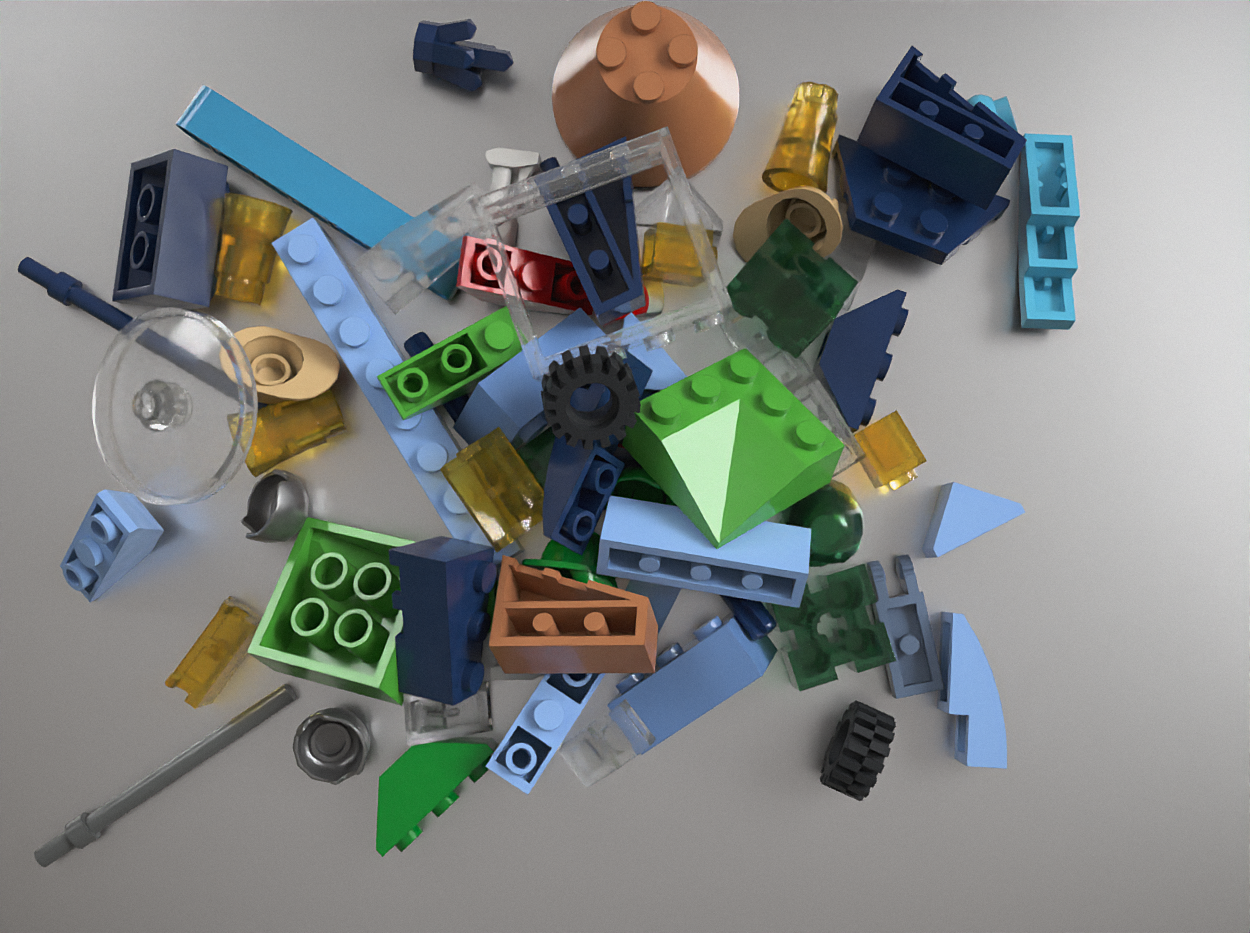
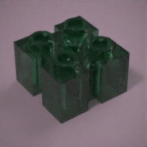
(790, 289)
(855, 640)

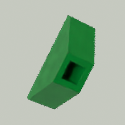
(424, 783)

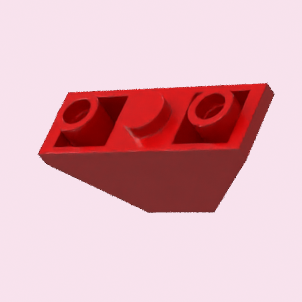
(543, 280)

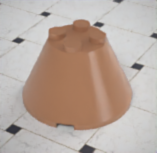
(644, 73)

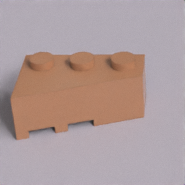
(568, 625)

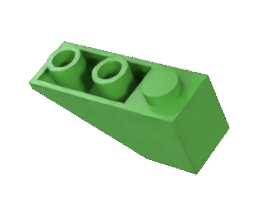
(451, 365)

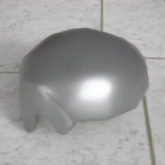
(276, 507)
(331, 745)

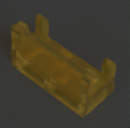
(496, 489)
(216, 653)

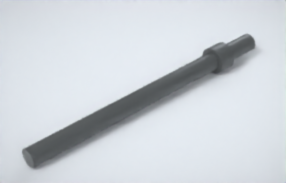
(88, 826)

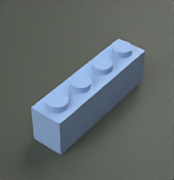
(665, 548)

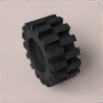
(597, 423)
(858, 750)

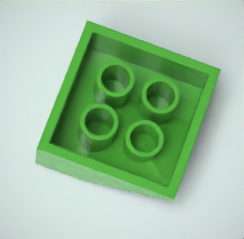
(732, 446)
(335, 612)

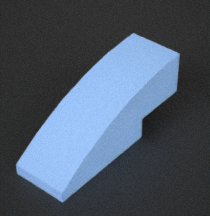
(970, 695)

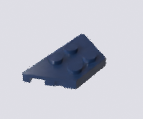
(906, 209)

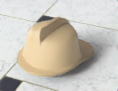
(803, 206)
(288, 364)

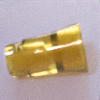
(804, 140)
(246, 246)
(291, 429)

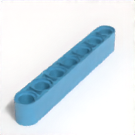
(297, 174)

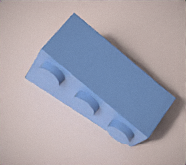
(512, 397)
(695, 676)

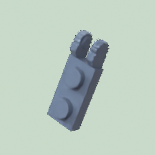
(908, 630)

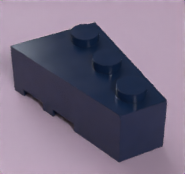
(940, 134)
(604, 245)
(443, 616)

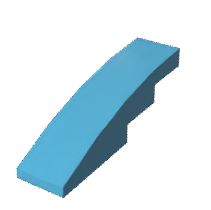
(1047, 231)

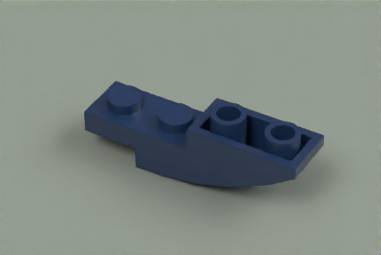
(583, 479)

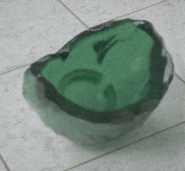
(833, 520)

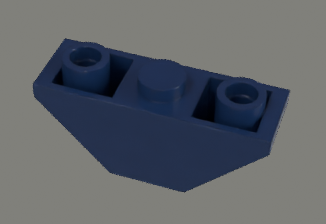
(856, 355)

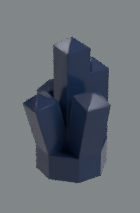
(444, 53)

